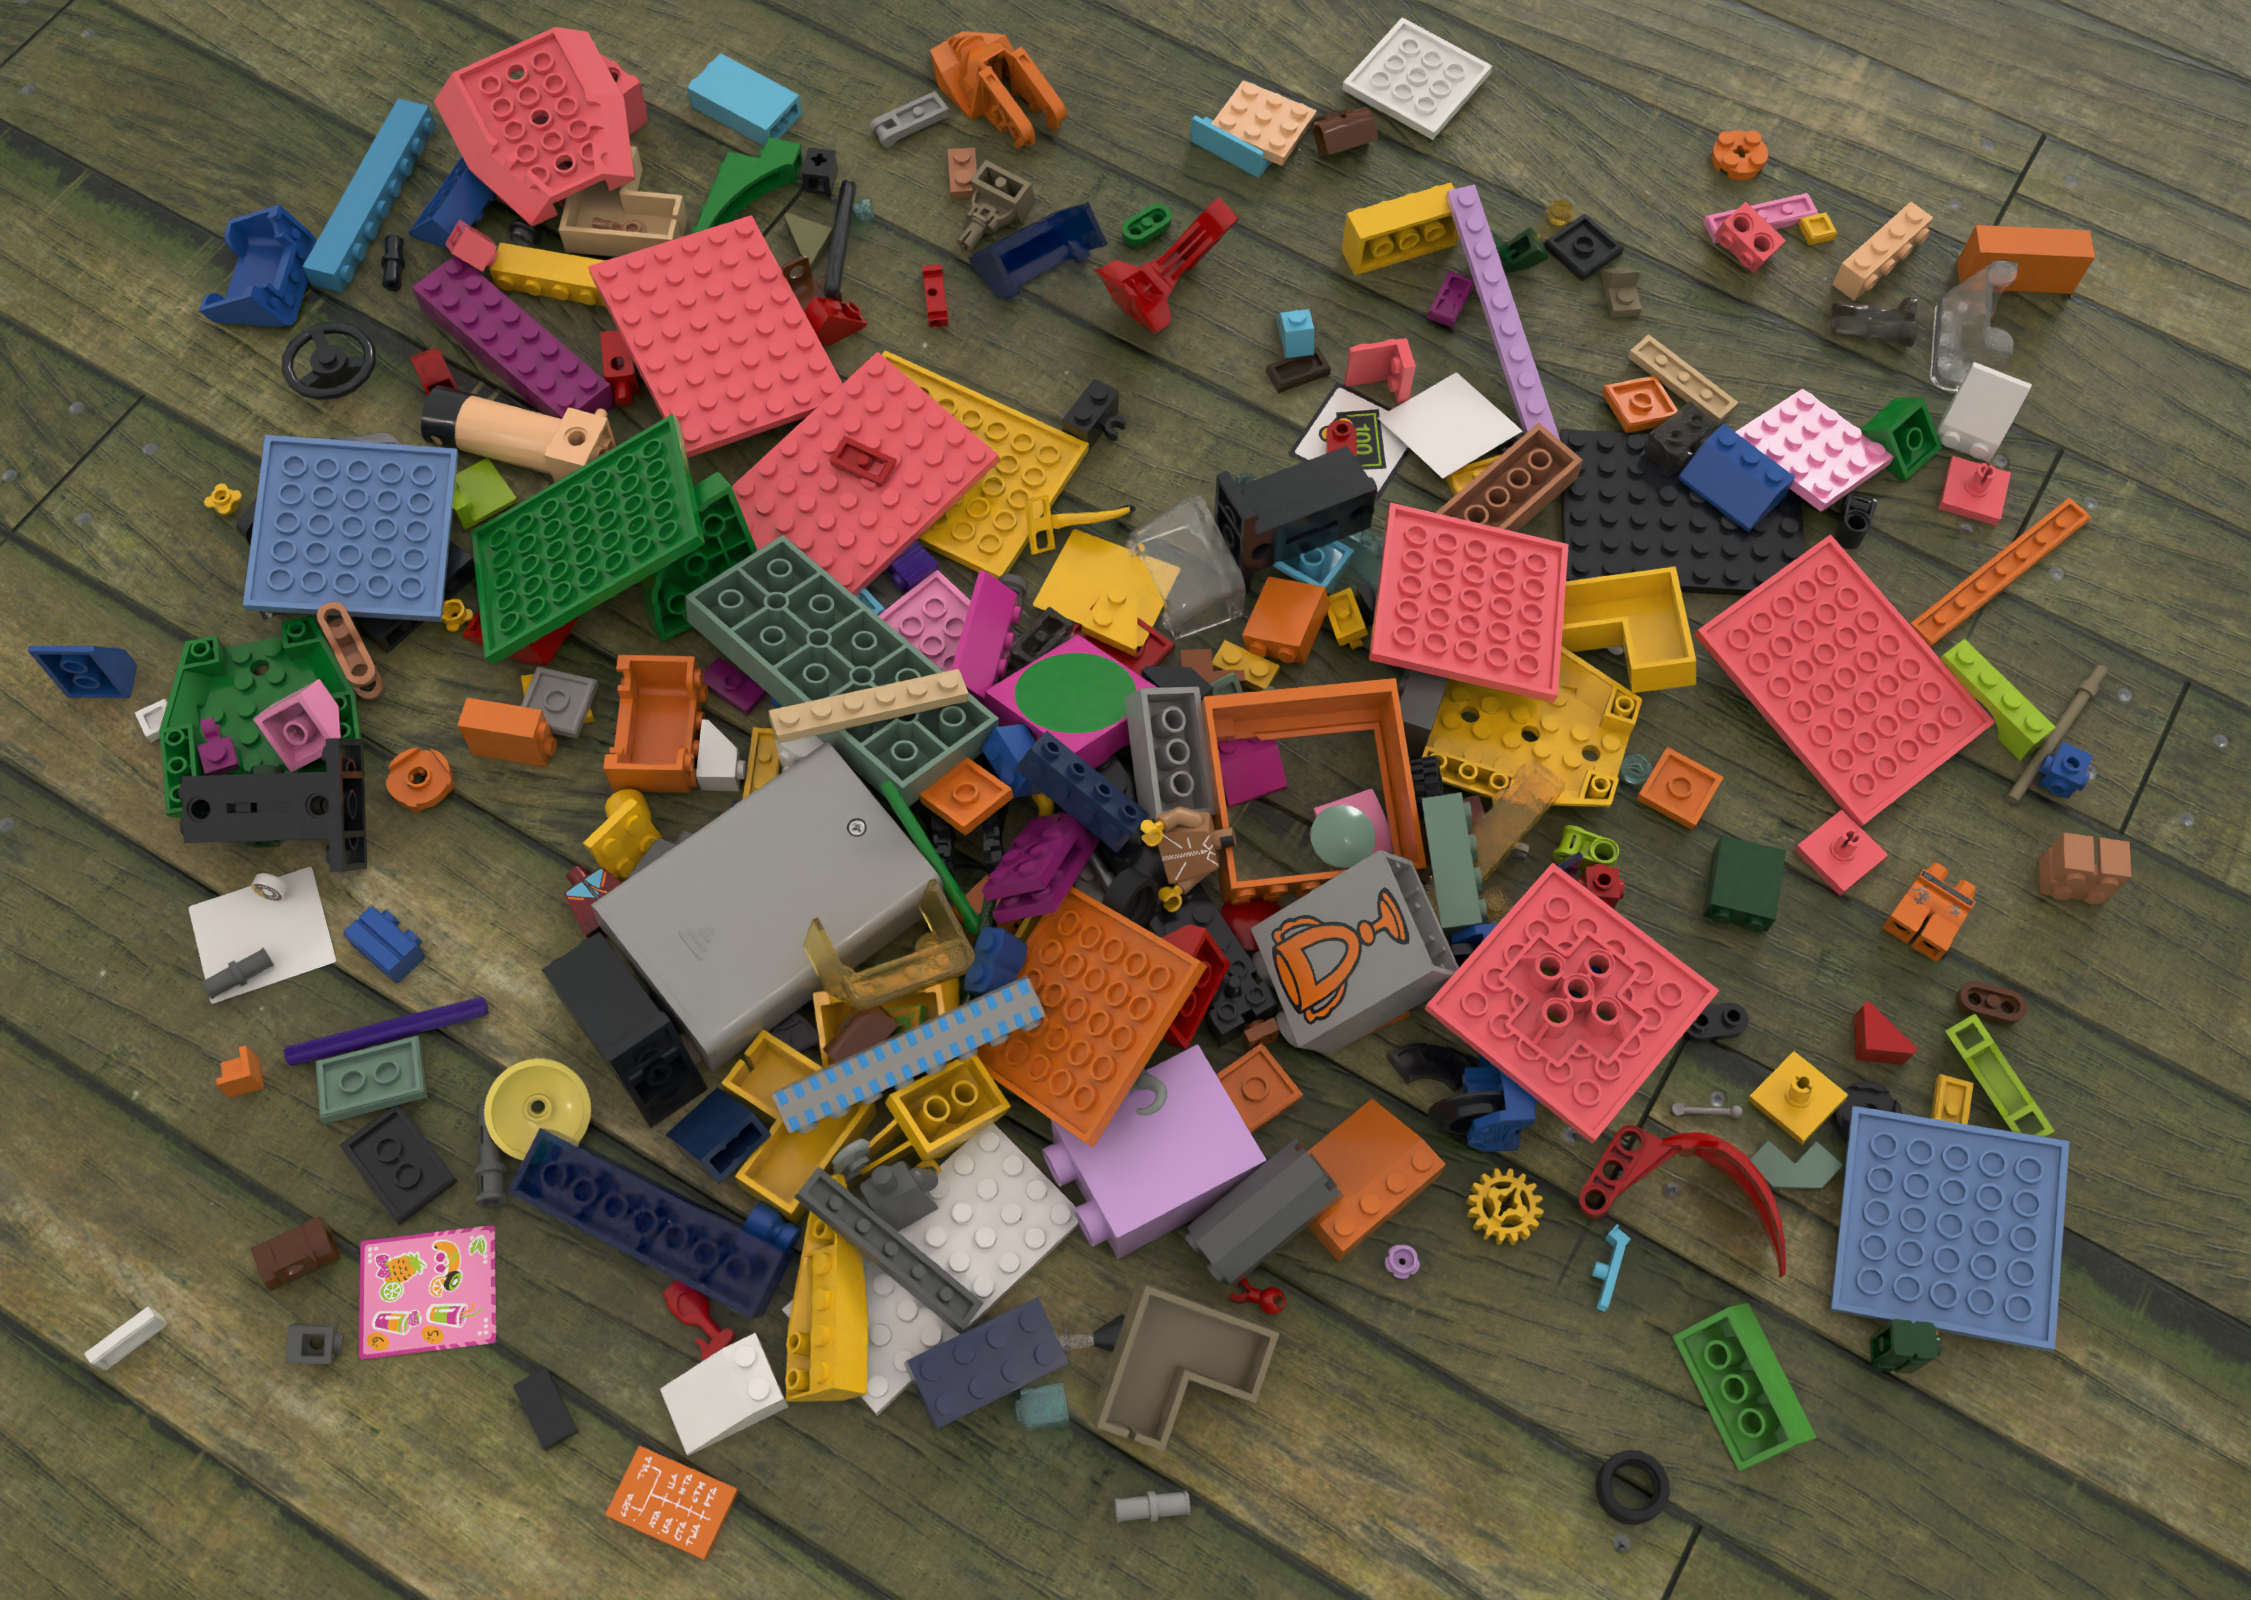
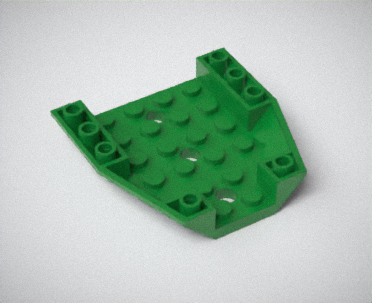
(223, 686)

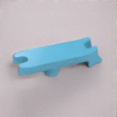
(1609, 1272)

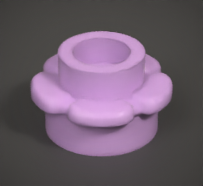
(1402, 1252)

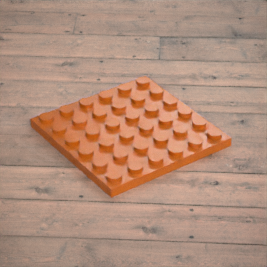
(1106, 1007)

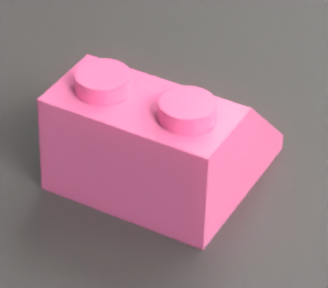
(301, 724)

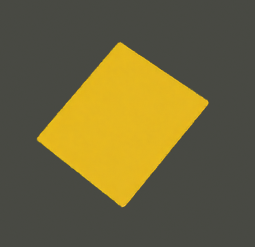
(1085, 571)

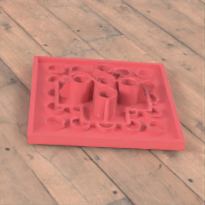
(1584, 1064)

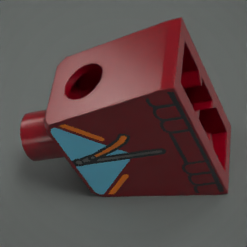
(586, 891)

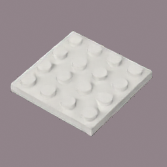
(1417, 78)

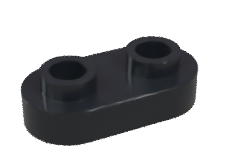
(1717, 1023)

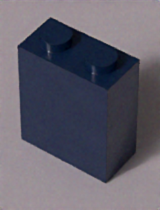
(718, 1135)

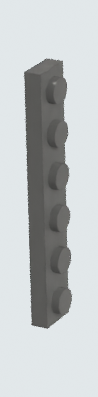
(889, 1250)

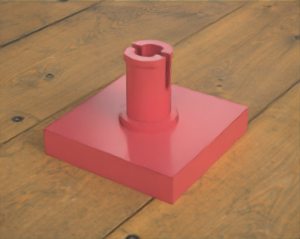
(1974, 490)
(1840, 852)

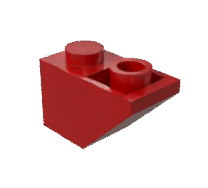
(834, 319)
(432, 370)

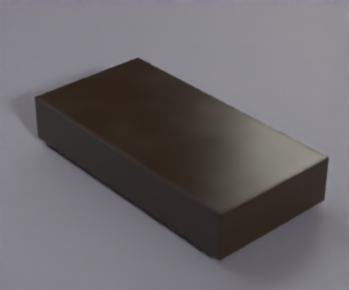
(1298, 371)

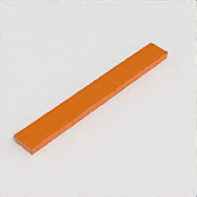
(2000, 572)

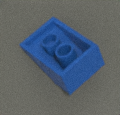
(88, 670)

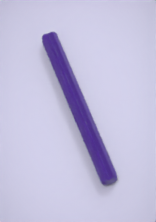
(386, 1031)

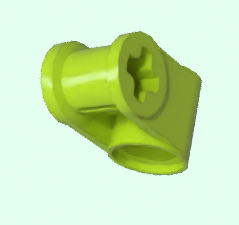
(1588, 845)

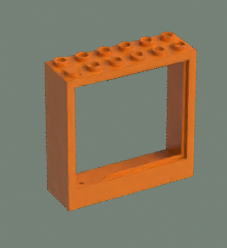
(1312, 713)

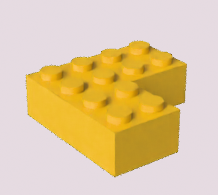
(1641, 614)
(786, 1159)

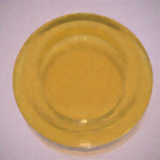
(1560, 213)

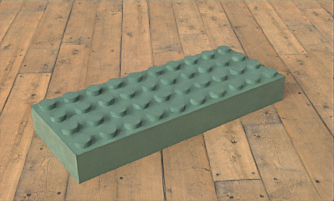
(817, 640)

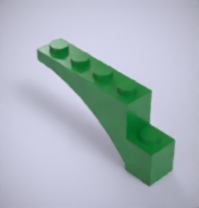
(747, 179)

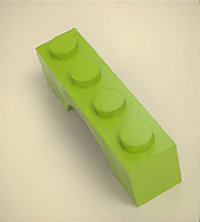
(2018, 721)
(1998, 1078)

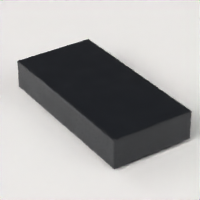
(545, 1409)

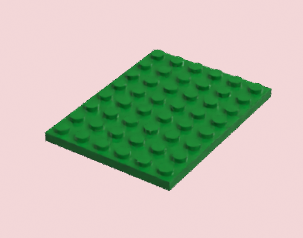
(585, 539)

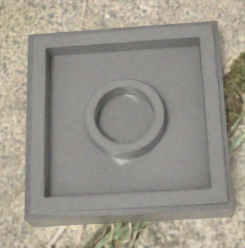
(562, 698)

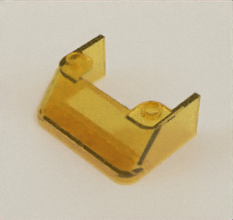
(937, 958)

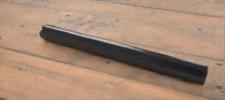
(840, 239)

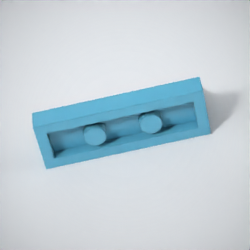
(1227, 146)

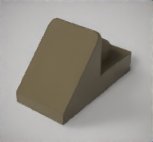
(1621, 291)

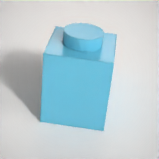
(1296, 333)

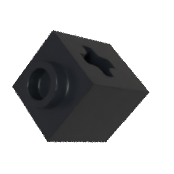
(819, 165)

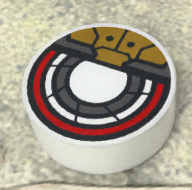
(269, 887)

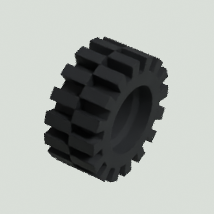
(1426, 779)

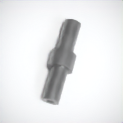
(1100, 870)

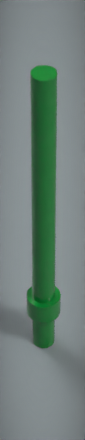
(928, 851)

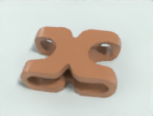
(350, 651)

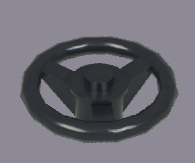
(330, 366)

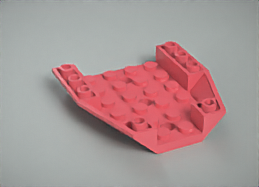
(514, 156)

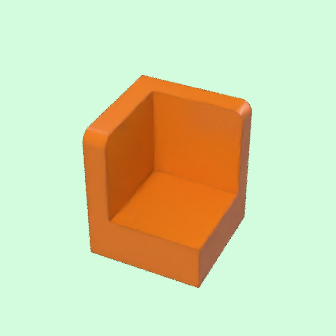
(241, 1074)

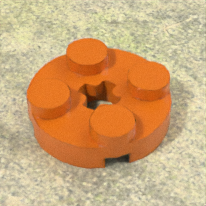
(1742, 142)
(423, 795)

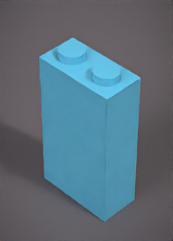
(744, 100)

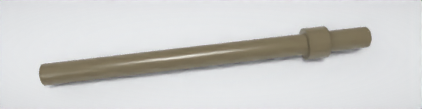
(2085, 692)

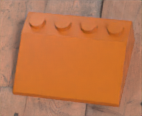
(1378, 1170)

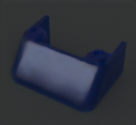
(1037, 248)

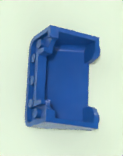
(268, 270)

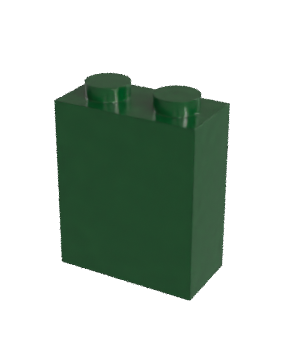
(1744, 884)

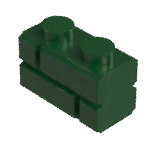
(1904, 1346)

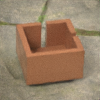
(2070, 869)

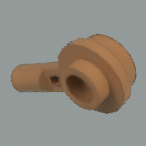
(631, 226)

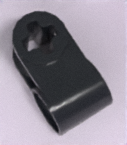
(1854, 519)

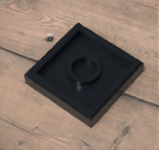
(1583, 247)

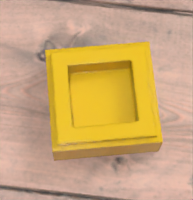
(1817, 228)

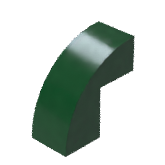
(1521, 251)

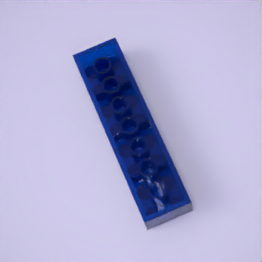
(651, 1222)

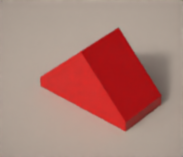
(1879, 1039)

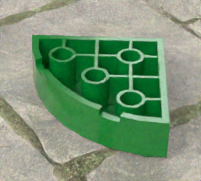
(725, 545)

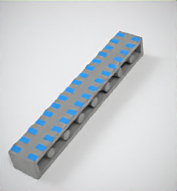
(909, 1054)

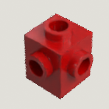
(1603, 883)

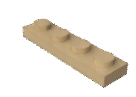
(1682, 379)

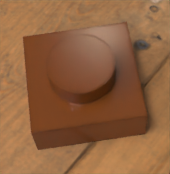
(1260, 1032)

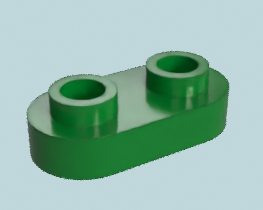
(1143, 226)

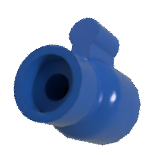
(770, 1224)

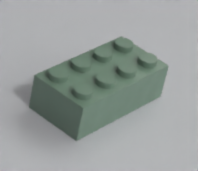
(1452, 862)

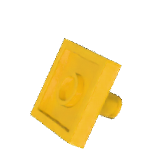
(1798, 1097)

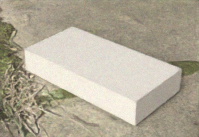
(126, 1339)

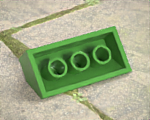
(1744, 1386)

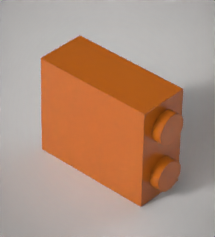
(1286, 620)
(507, 732)

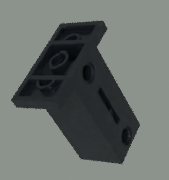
(1293, 510)
(285, 806)
(626, 1029)

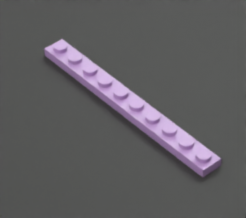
(1500, 309)

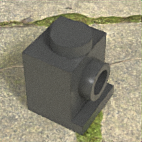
(300, 1346)

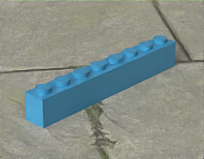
(369, 196)

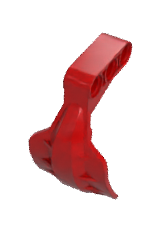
(1145, 289)
(1709, 1148)

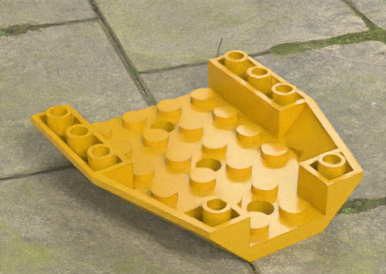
(1586, 715)

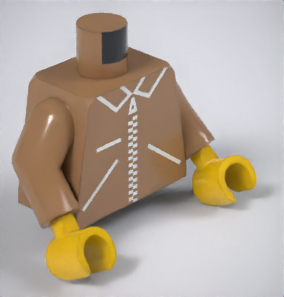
(1187, 849)

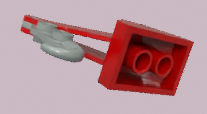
(1200, 945)

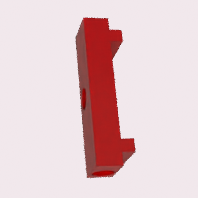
(935, 295)

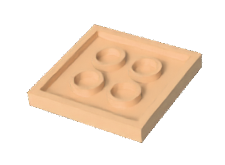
(1265, 120)

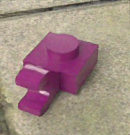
(219, 753)

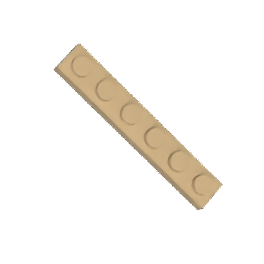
(868, 706)

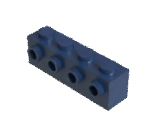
(1081, 791)

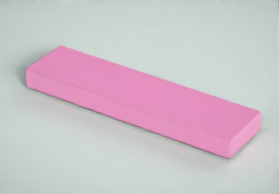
(1777, 213)

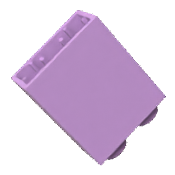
(1160, 1166)

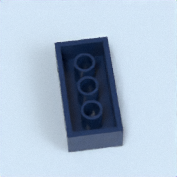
(985, 1363)

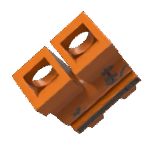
(1940, 903)

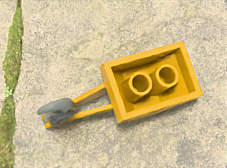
(934, 1114)

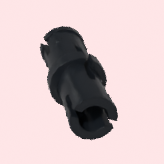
(393, 262)

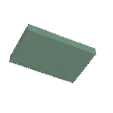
(370, 1079)

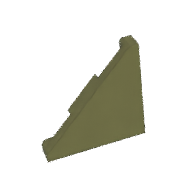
(808, 237)

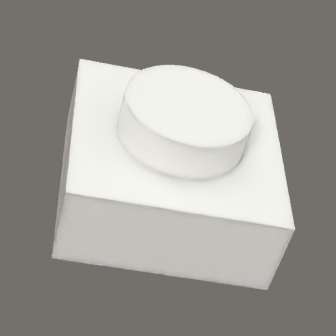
(151, 718)

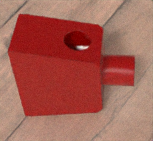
(619, 368)

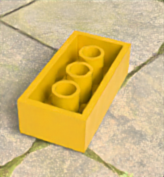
(1399, 230)

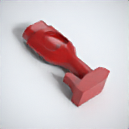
(693, 1309)

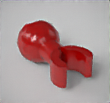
(1265, 1298)

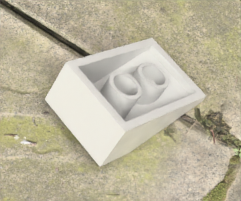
(1982, 412)
(723, 1394)

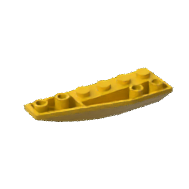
(827, 1319)

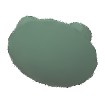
(1342, 836)

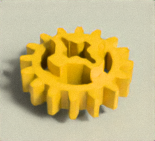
(1493, 1199)

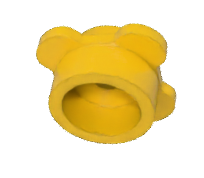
(223, 506)
(452, 607)

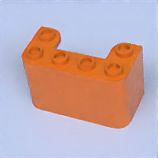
(657, 724)

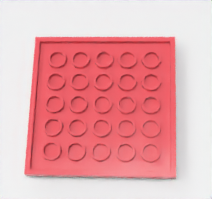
(1470, 603)

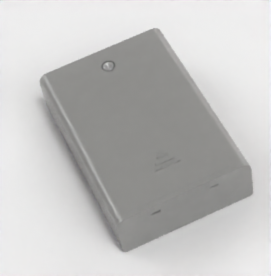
(728, 909)

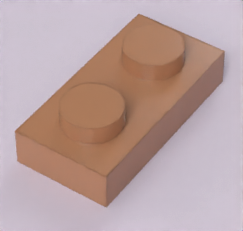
(961, 170)

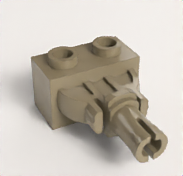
(995, 202)

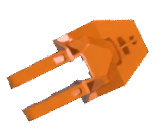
(971, 74)

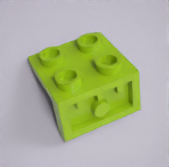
(480, 494)

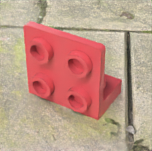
(1382, 362)

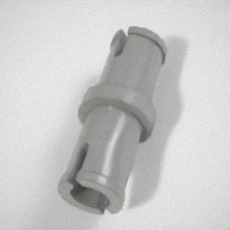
(1152, 1506)

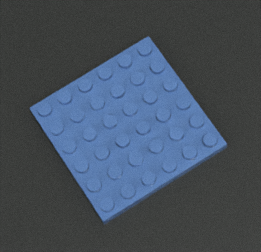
(351, 528)
(1951, 1227)

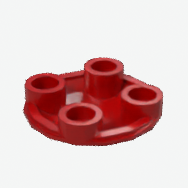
(1244, 917)

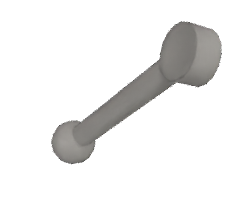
(1678, 1110)

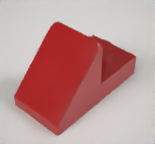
(858, 458)

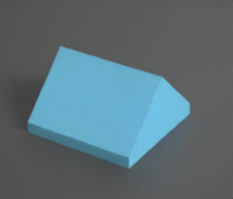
(1320, 566)

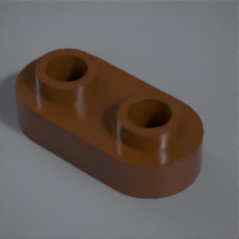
(1989, 1002)

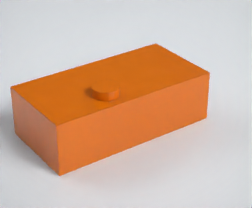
(2046, 257)

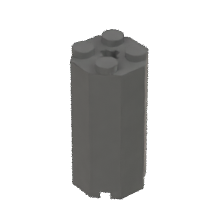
(1263, 1213)

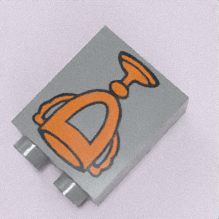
(1353, 954)

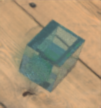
(1042, 1407)

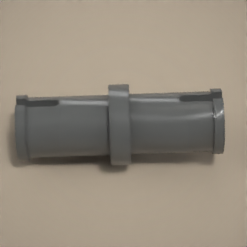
(237, 973)

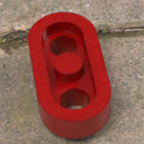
(1337, 440)

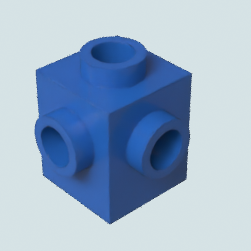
(2065, 770)

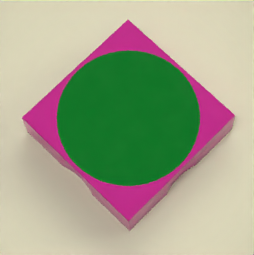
(1072, 695)

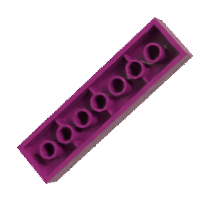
(510, 341)

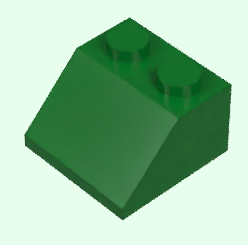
(1905, 433)

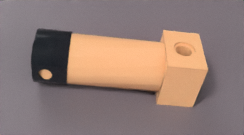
(515, 434)

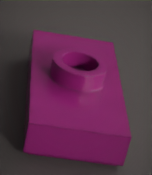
(1451, 299)
(733, 686)

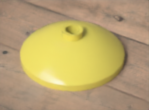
(510, 1098)

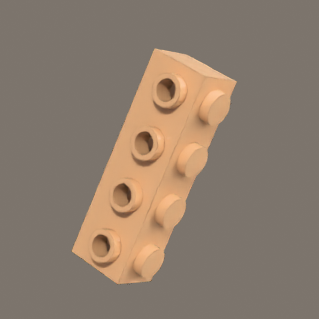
(1883, 251)

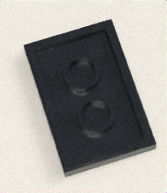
(398, 1163)

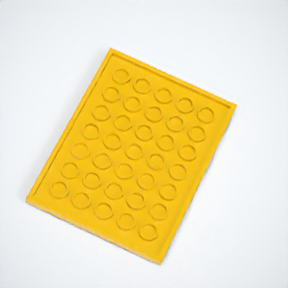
(989, 522)

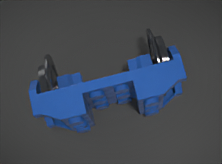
(1491, 1103)

